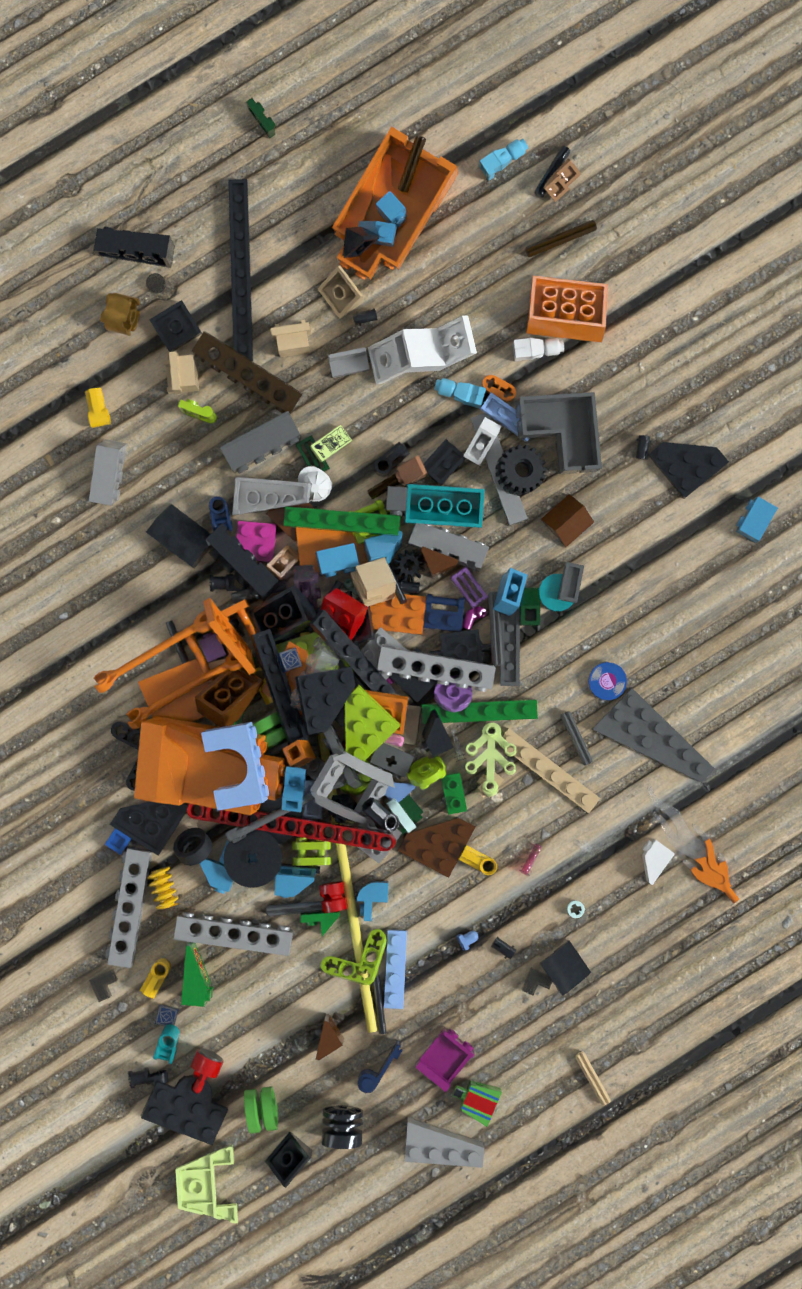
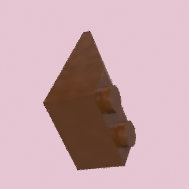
(228, 696)

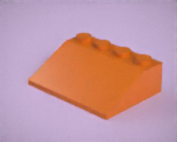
(567, 309)

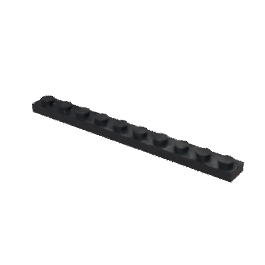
(240, 267)

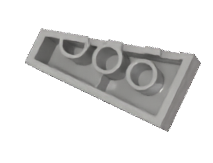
(456, 546)
(440, 1146)

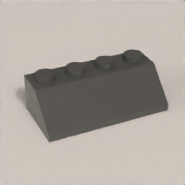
(261, 442)

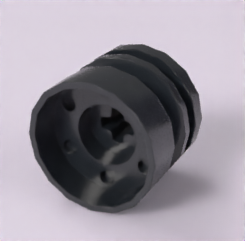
(341, 1129)

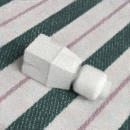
(535, 348)

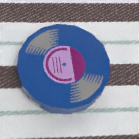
(607, 681)

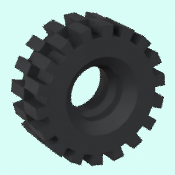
(511, 479)

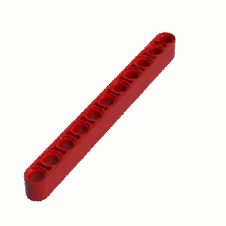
(300, 828)

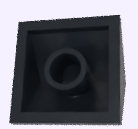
(288, 1158)

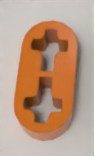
(501, 384)

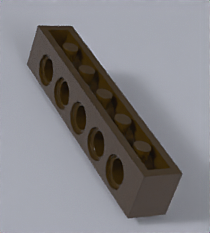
(208, 341)

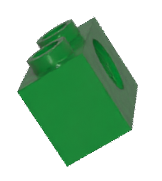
(454, 793)

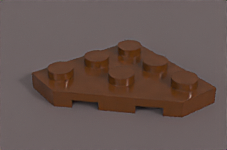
(438, 844)

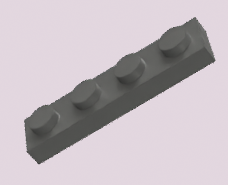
(511, 649)

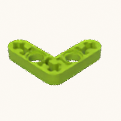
(364, 965)

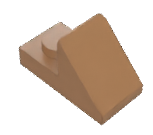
(283, 562)

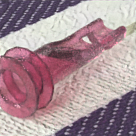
(530, 861)

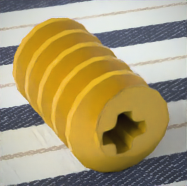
(163, 888)

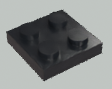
(175, 326)

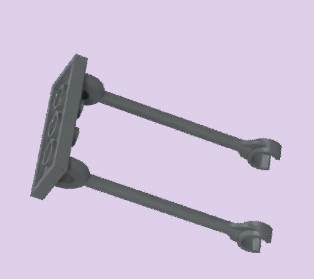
(349, 777)

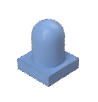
(467, 939)

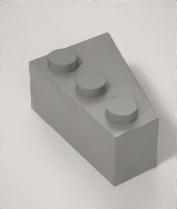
(107, 472)

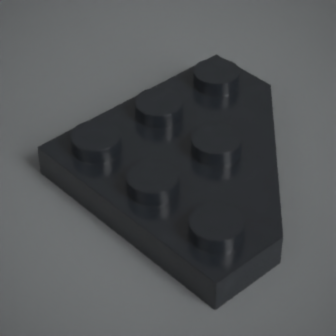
(687, 464)
(323, 697)
(149, 823)

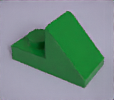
(326, 919)

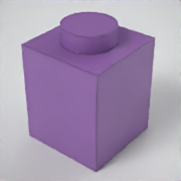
(212, 648)

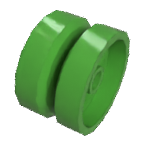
(268, 727)
(261, 1108)

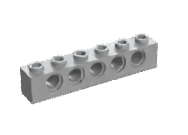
(482, 683)
(184, 932)
(126, 957)

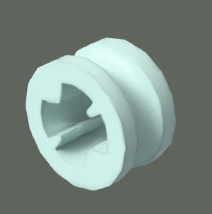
(578, 903)

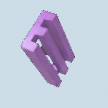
(459, 574)

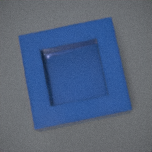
(118, 841)

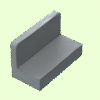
(348, 362)

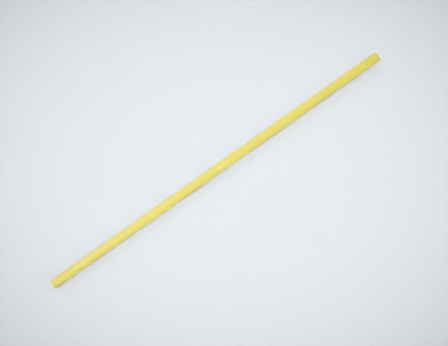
(351, 905)

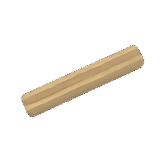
(592, 1078)

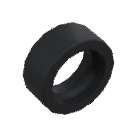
(197, 855)

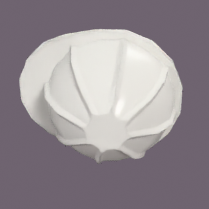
(319, 480)

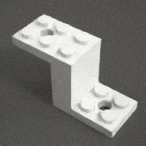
(422, 350)

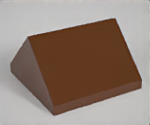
(568, 520)
(437, 562)
(330, 1038)

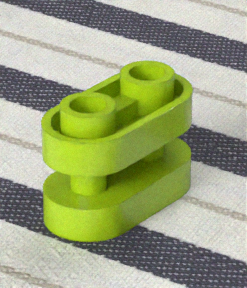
(302, 844)

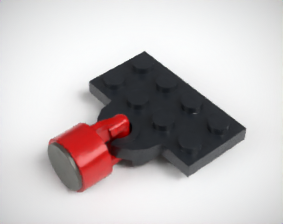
(189, 1105)

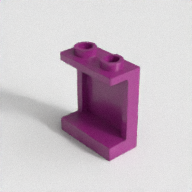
(445, 1058)

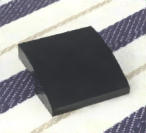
(413, 687)
(565, 968)

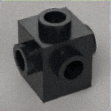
(347, 801)

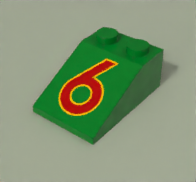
(196, 981)

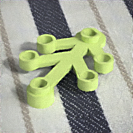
(490, 755)

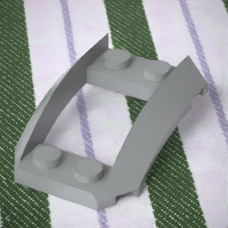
(329, 776)

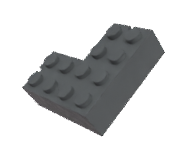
(570, 420)

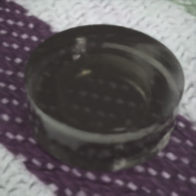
(155, 283)

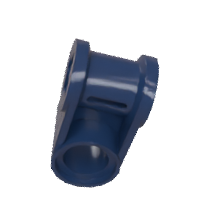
(220, 516)

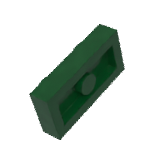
(257, 110)

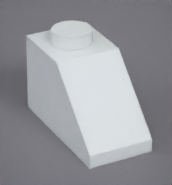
(482, 441)
(655, 859)

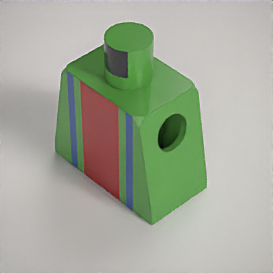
(478, 1100)

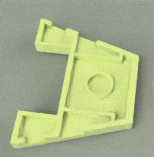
(197, 1186)

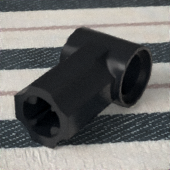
(391, 458)
(380, 815)

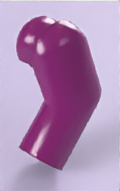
(473, 614)

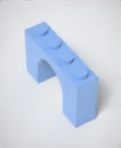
(241, 739)

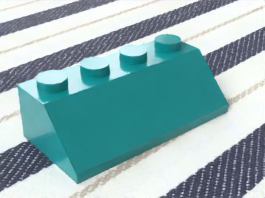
(444, 505)

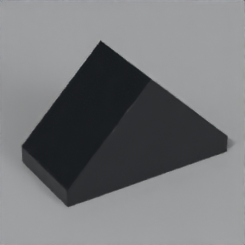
(357, 241)

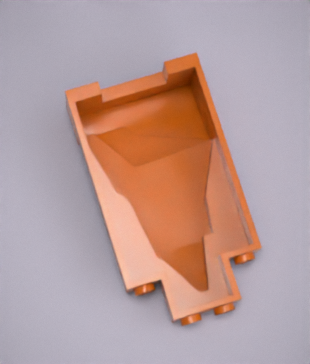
(427, 190)
(179, 771)

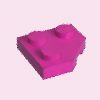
(258, 539)

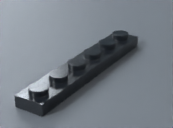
(349, 653)
(278, 686)

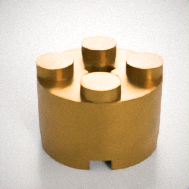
(120, 313)

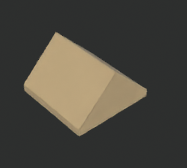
(340, 292)

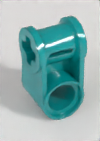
(167, 1046)

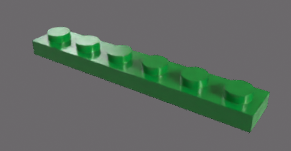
(342, 521)
(485, 711)

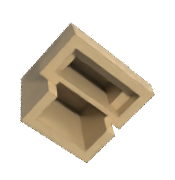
(292, 338)
(181, 373)
(374, 582)

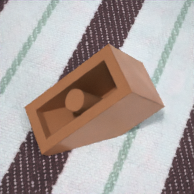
(410, 471)

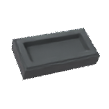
(571, 582)

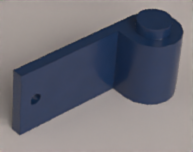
(370, 1079)

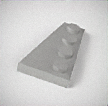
(263, 494)

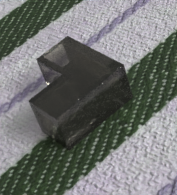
(534, 979)
(101, 982)

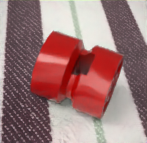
(333, 897)

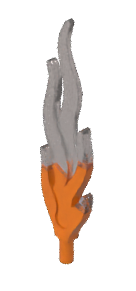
(700, 850)

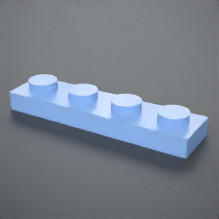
(395, 969)

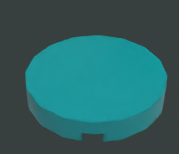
(549, 593)

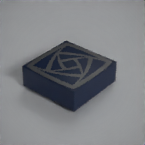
(289, 660)
(166, 1015)

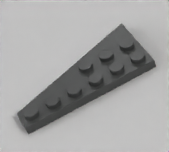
(645, 731)

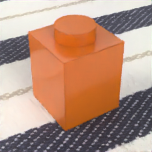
(299, 753)

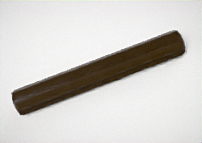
(561, 238)

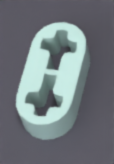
(402, 815)

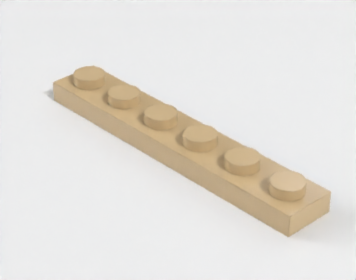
(551, 772)

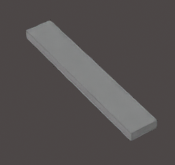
(511, 503)

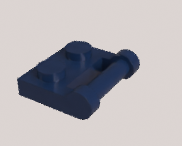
(443, 619)

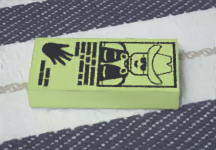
(330, 443)

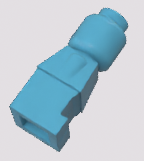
(501, 158)
(462, 392)

